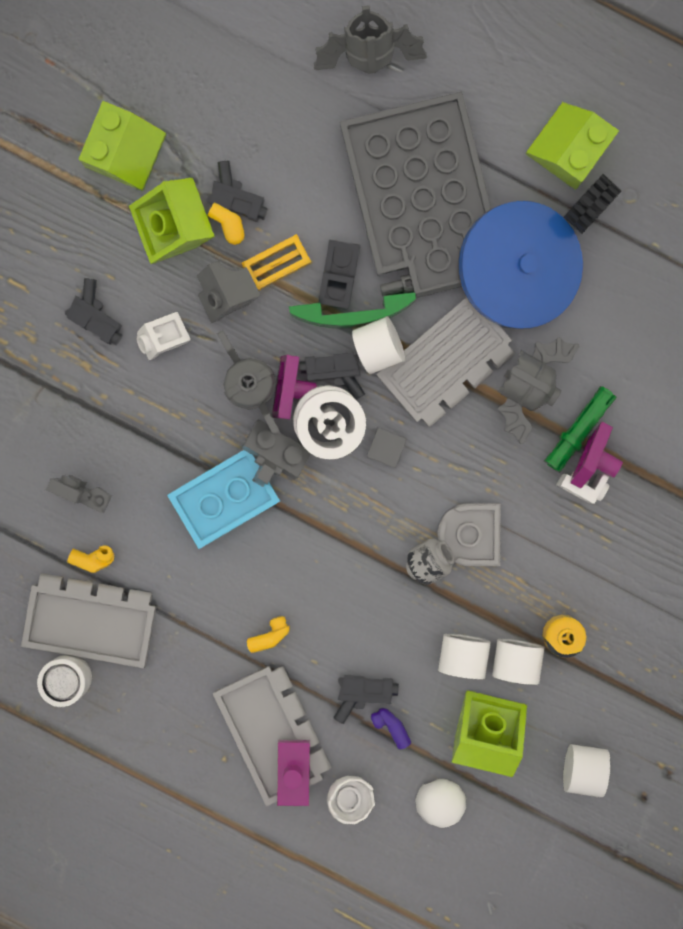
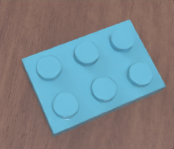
(222, 499)

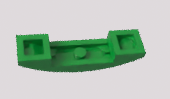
(313, 315)

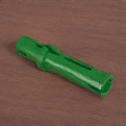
(583, 424)

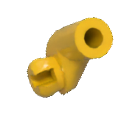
(230, 223)
(94, 561)
(271, 639)

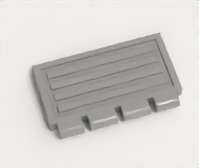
(444, 359)
(89, 624)
(259, 718)

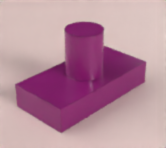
(288, 387)
(595, 457)
(293, 772)

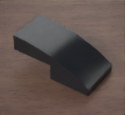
(339, 274)

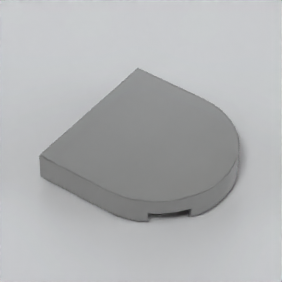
(472, 533)

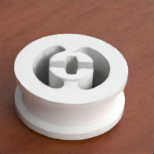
(346, 437)

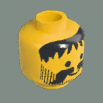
(553, 636)

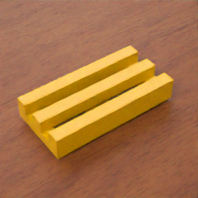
(276, 263)

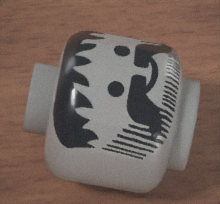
(429, 561)

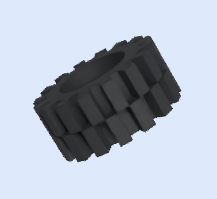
(592, 203)

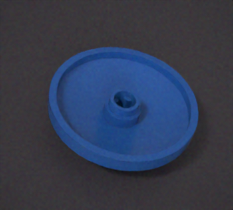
(520, 264)

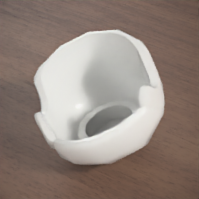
(350, 799)
(441, 803)

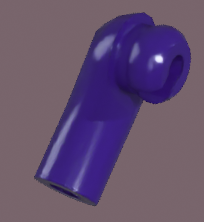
(394, 725)

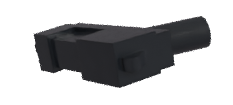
(228, 194)
(87, 315)
(340, 367)
(358, 689)

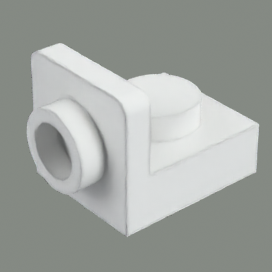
(162, 335)
(589, 494)

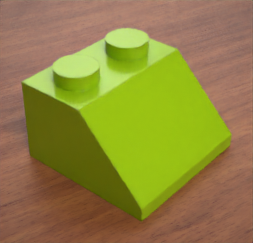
(572, 143)
(122, 146)
(171, 219)
(490, 734)

